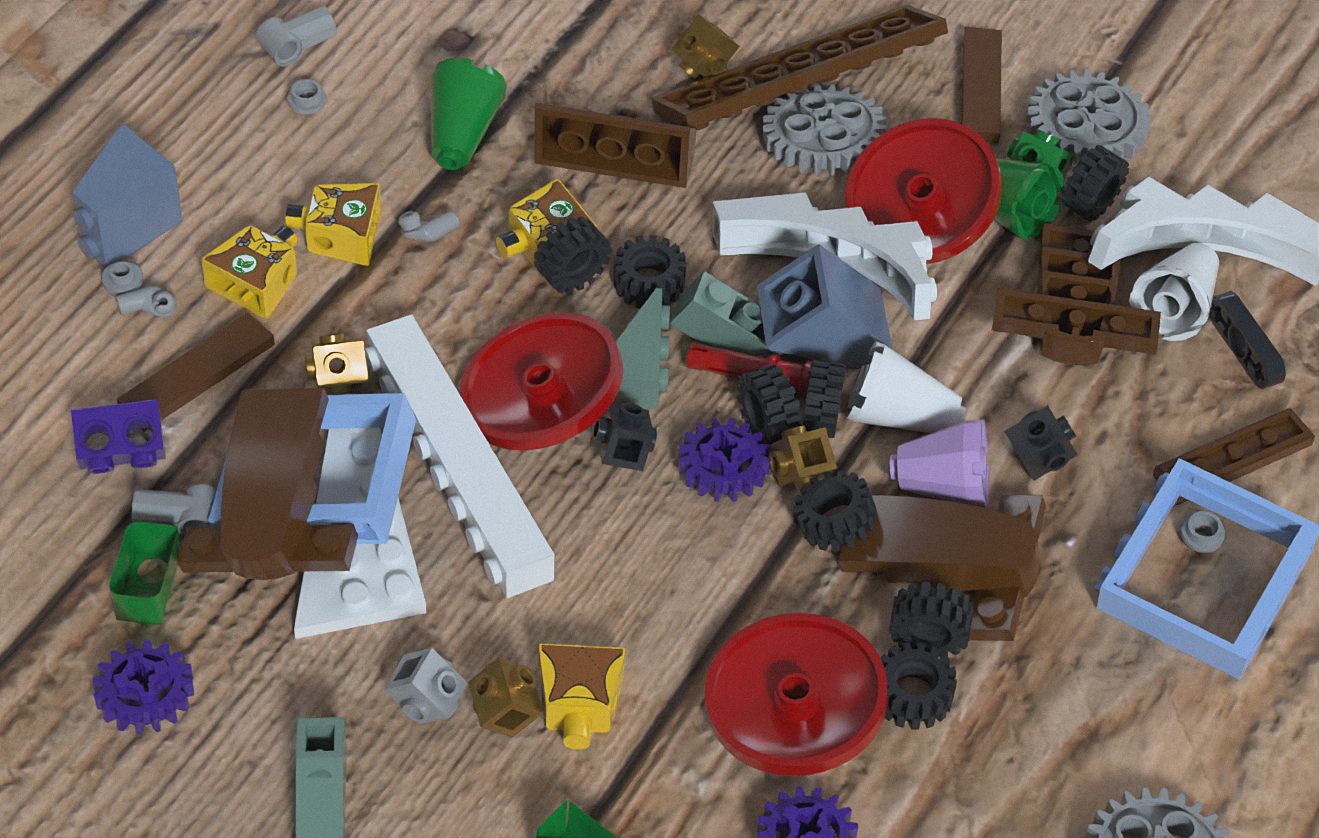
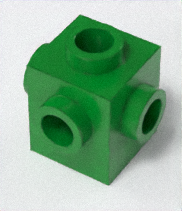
(1041, 146)

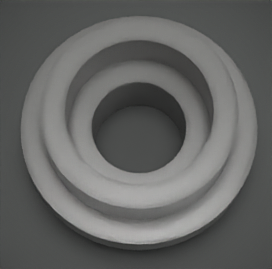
(306, 97)
(122, 278)
(1206, 523)

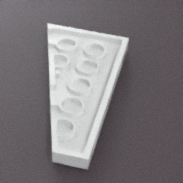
(382, 577)

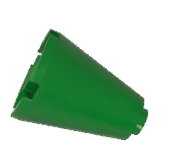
(462, 109)
(1028, 196)

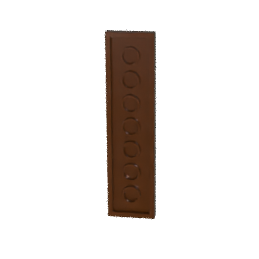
(799, 66)

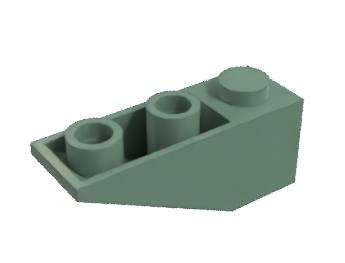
(722, 318)
(641, 354)
(321, 777)

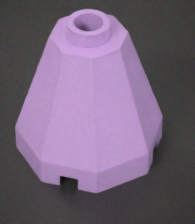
(946, 464)

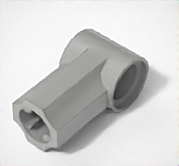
(288, 39)
(174, 508)

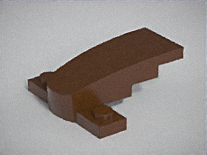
(1075, 304)
(271, 494)
(959, 548)

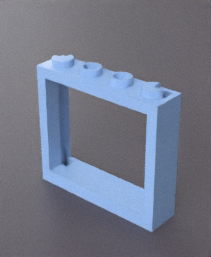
(363, 411)
(1236, 505)

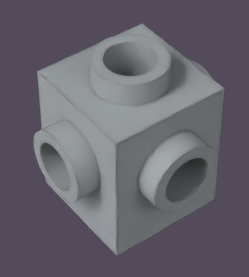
(426, 686)

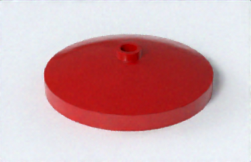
(929, 175)
(542, 380)
(796, 694)

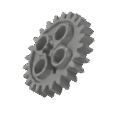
(1088, 114)
(822, 128)
(1153, 818)

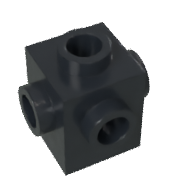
(625, 436)
(1042, 442)

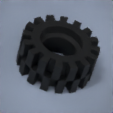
(1095, 183)
(572, 255)
(649, 255)
(824, 396)
(768, 402)
(842, 526)
(931, 618)
(928, 668)

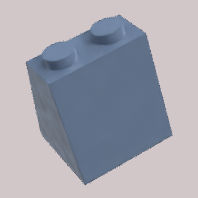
(125, 199)
(823, 310)

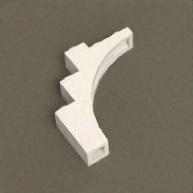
(1162, 219)
(790, 226)

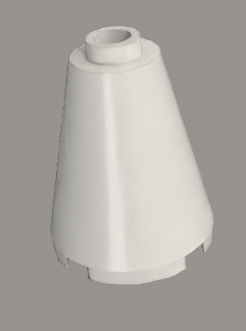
(1180, 290)
(902, 395)

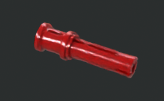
(736, 363)

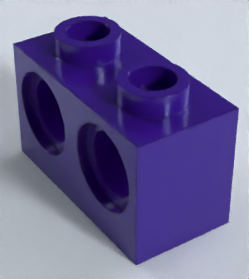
(118, 423)

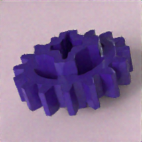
(724, 459)
(123, 697)
(805, 817)

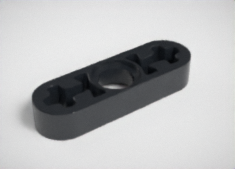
(1247, 340)

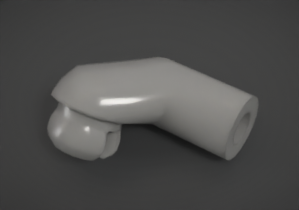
(428, 231)
(148, 299)

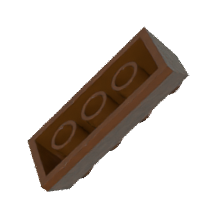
(613, 145)

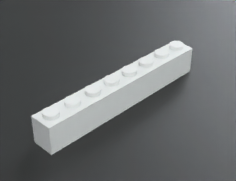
(461, 459)

